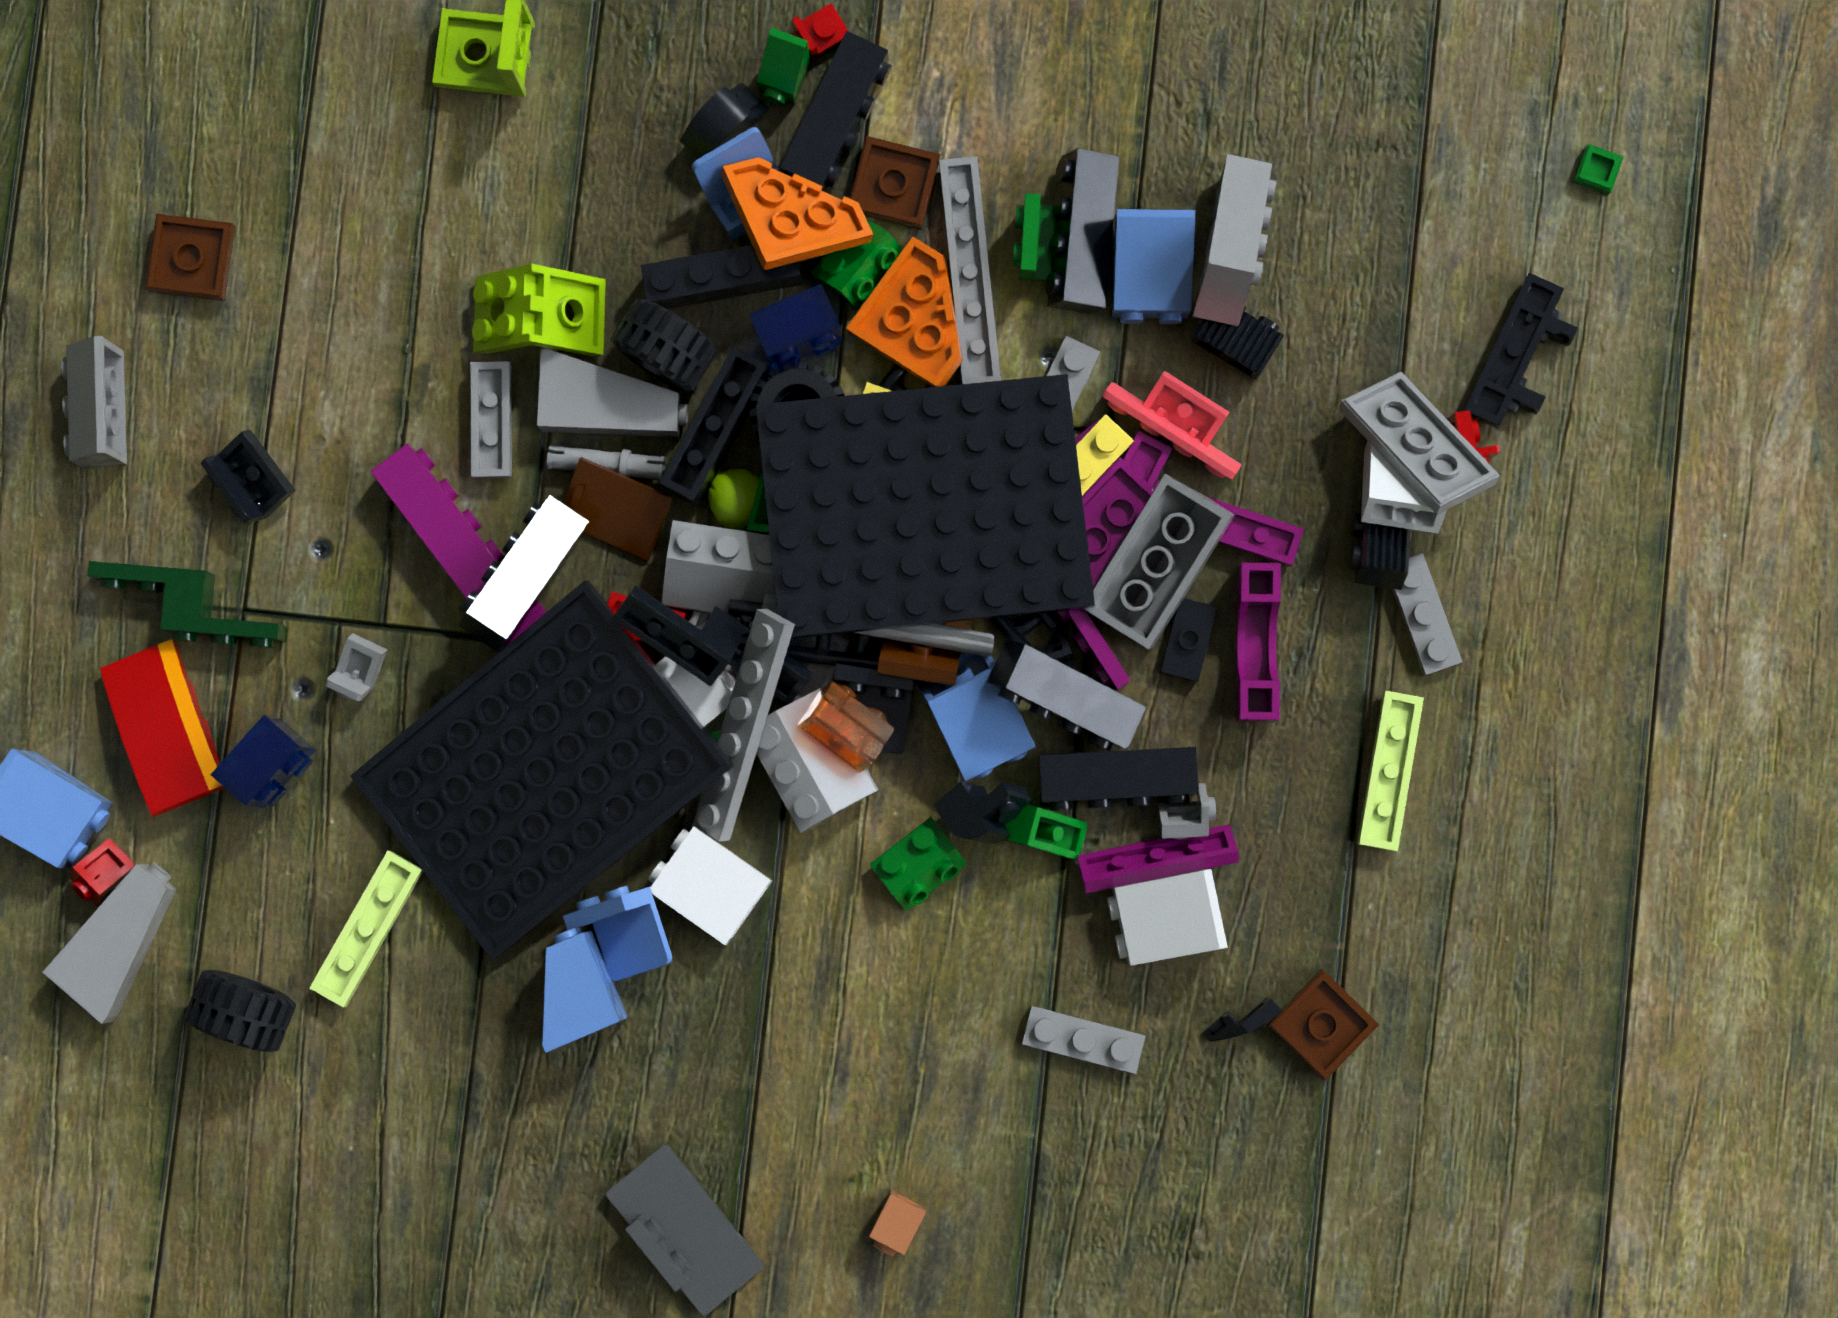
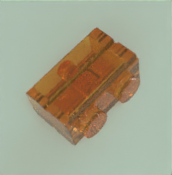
(846, 726)

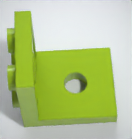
(506, 55)
(535, 310)

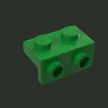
(1037, 230)
(858, 269)
(918, 864)

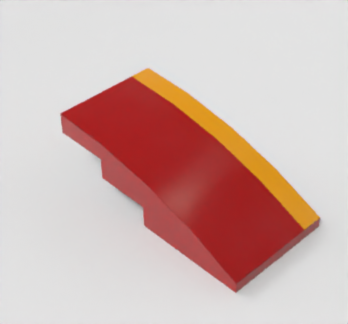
(162, 727)

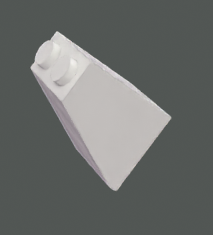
(1167, 917)

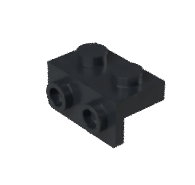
(248, 478)

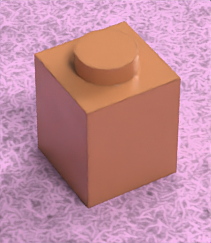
(896, 1224)

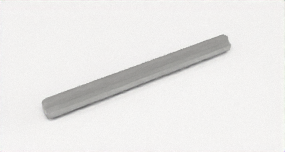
(929, 635)

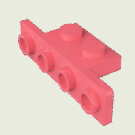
(1179, 416)

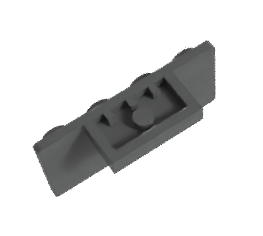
(683, 1231)

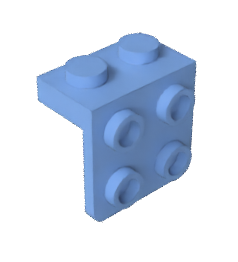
(708, 173)
(626, 931)

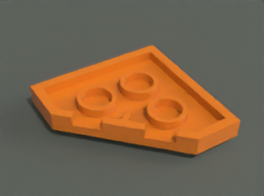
(791, 215)
(913, 316)

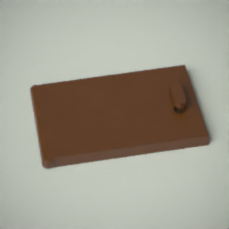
(617, 508)

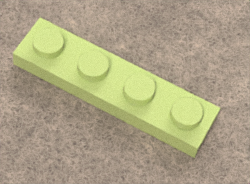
(1390, 771)
(366, 929)

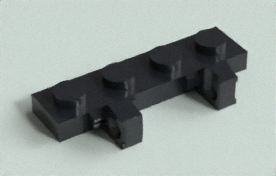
(1528, 323)

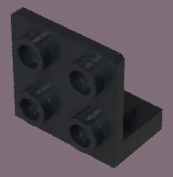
(885, 693)

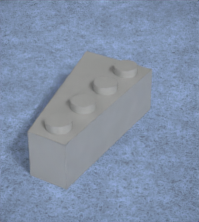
(1235, 239)

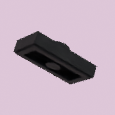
(1188, 640)

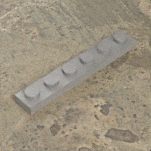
(969, 269)
(745, 721)

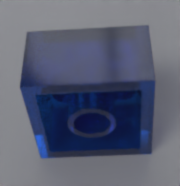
(797, 328)
(264, 763)

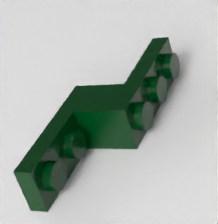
(187, 603)

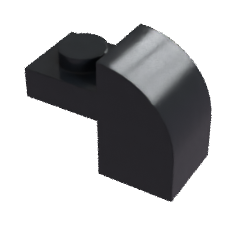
(723, 119)
(978, 815)

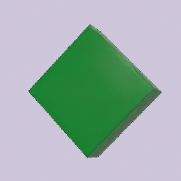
(1598, 169)

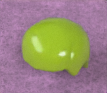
(733, 497)

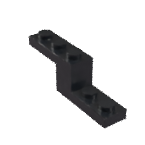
(703, 649)

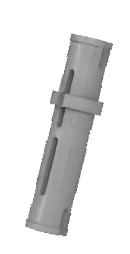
(621, 462)

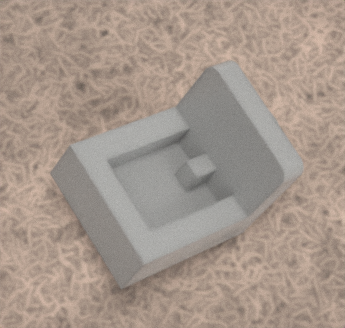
(357, 668)
(1187, 819)

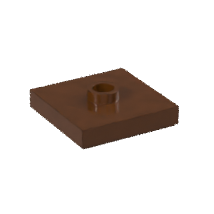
(895, 182)
(190, 257)
(918, 662)
(1323, 1024)

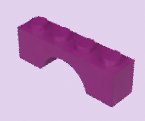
(1255, 651)

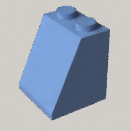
(1152, 265)
(974, 720)
(48, 808)
(577, 990)

